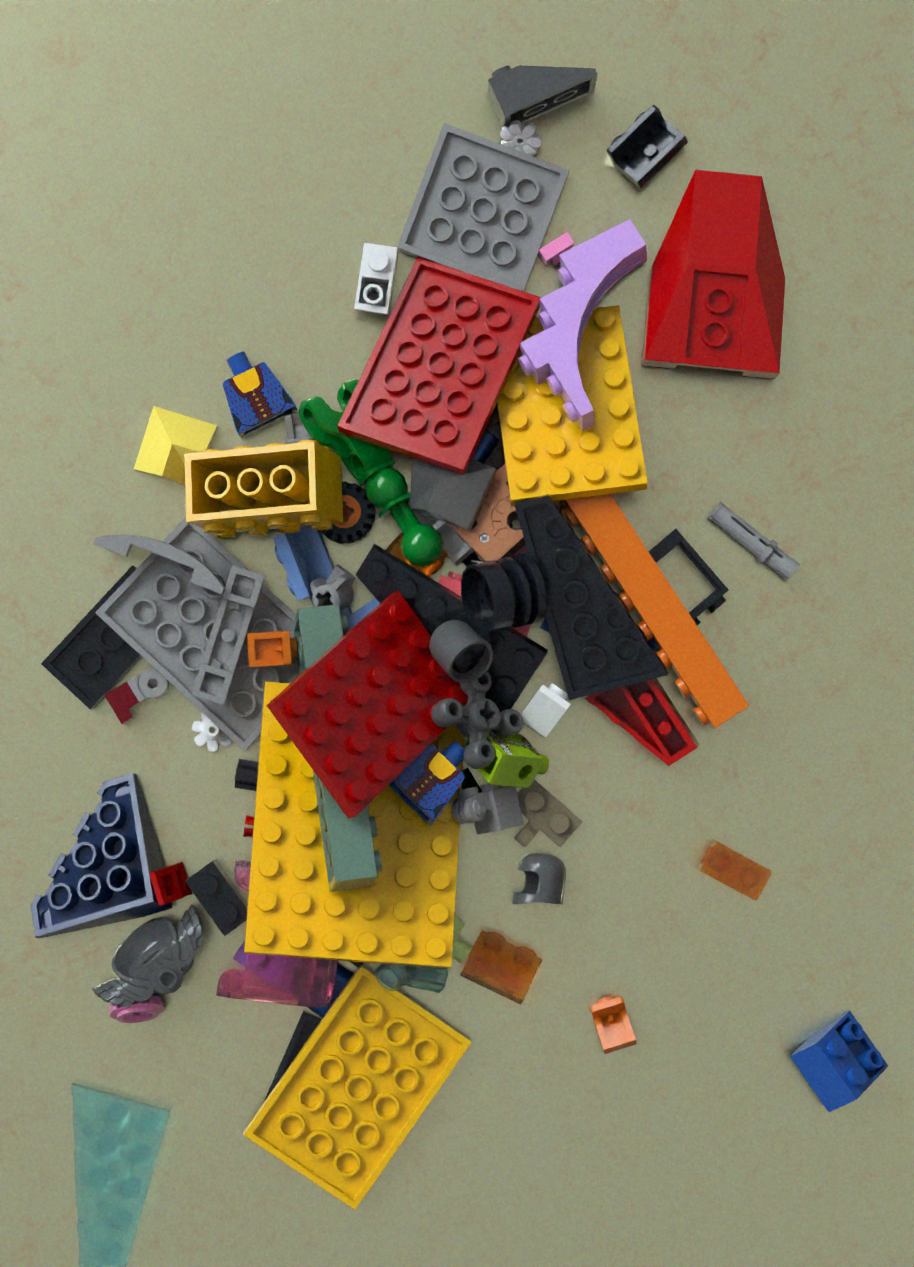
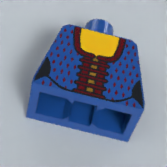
(254, 395)
(430, 781)

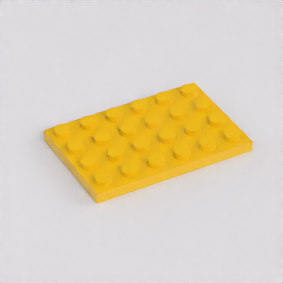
(553, 454)
(357, 1087)

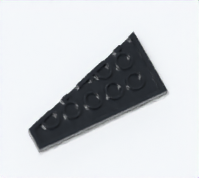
(588, 624)
(513, 653)

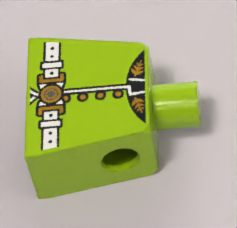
(514, 761)

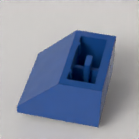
(839, 1062)

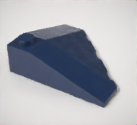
(107, 868)

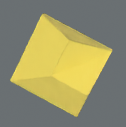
(168, 439)

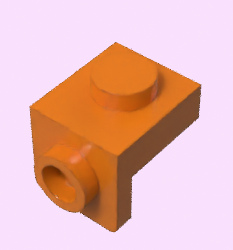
(271, 648)
(612, 1024)

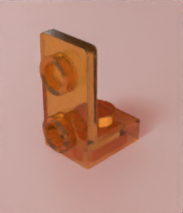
(734, 870)

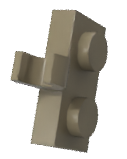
(544, 814)

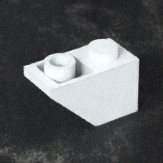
(376, 278)
(545, 709)

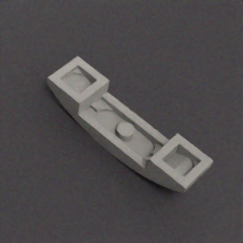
(122, 544)
(227, 635)

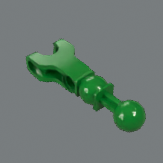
(372, 466)

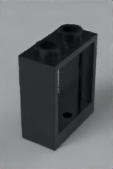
(716, 598)

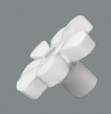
(521, 137)
(206, 736)

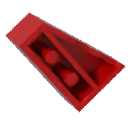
(649, 717)

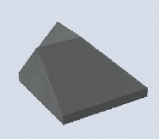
(448, 494)

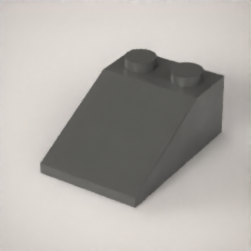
(534, 90)

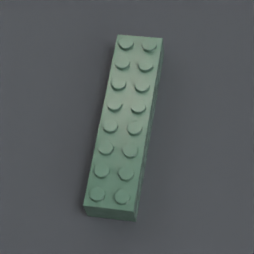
(346, 841)

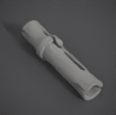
(755, 542)

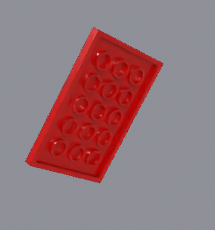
(439, 365)
(367, 704)

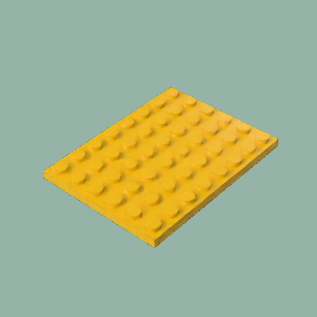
(289, 908)

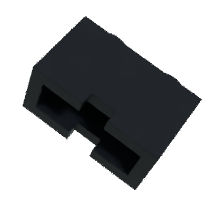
(219, 897)

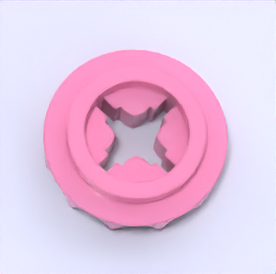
(138, 1011)

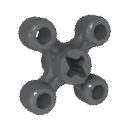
(477, 720)

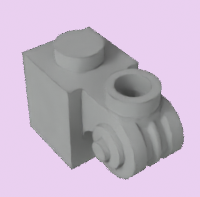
(490, 810)

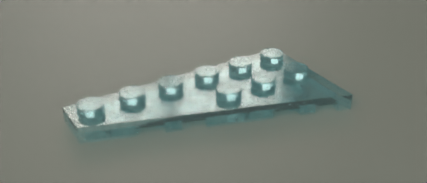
(113, 1170)

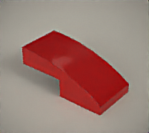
(170, 883)

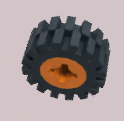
(356, 521)

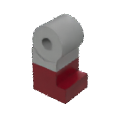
(135, 692)

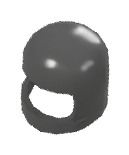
(451, 641)
(543, 879)

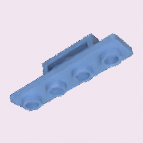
(304, 561)

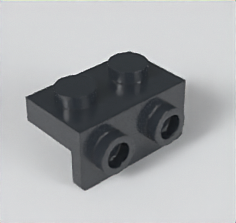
(646, 146)

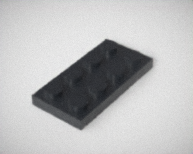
(92, 655)

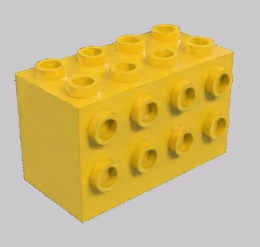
(264, 489)

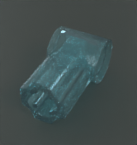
(423, 978)

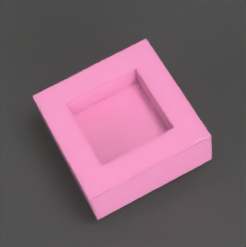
(551, 251)

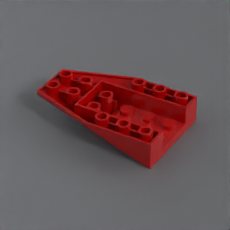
(718, 281)

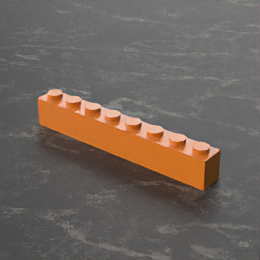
(658, 608)

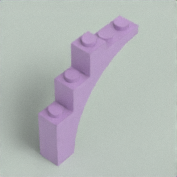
(586, 276)

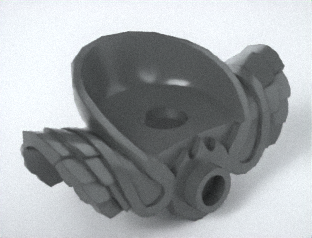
(153, 960)

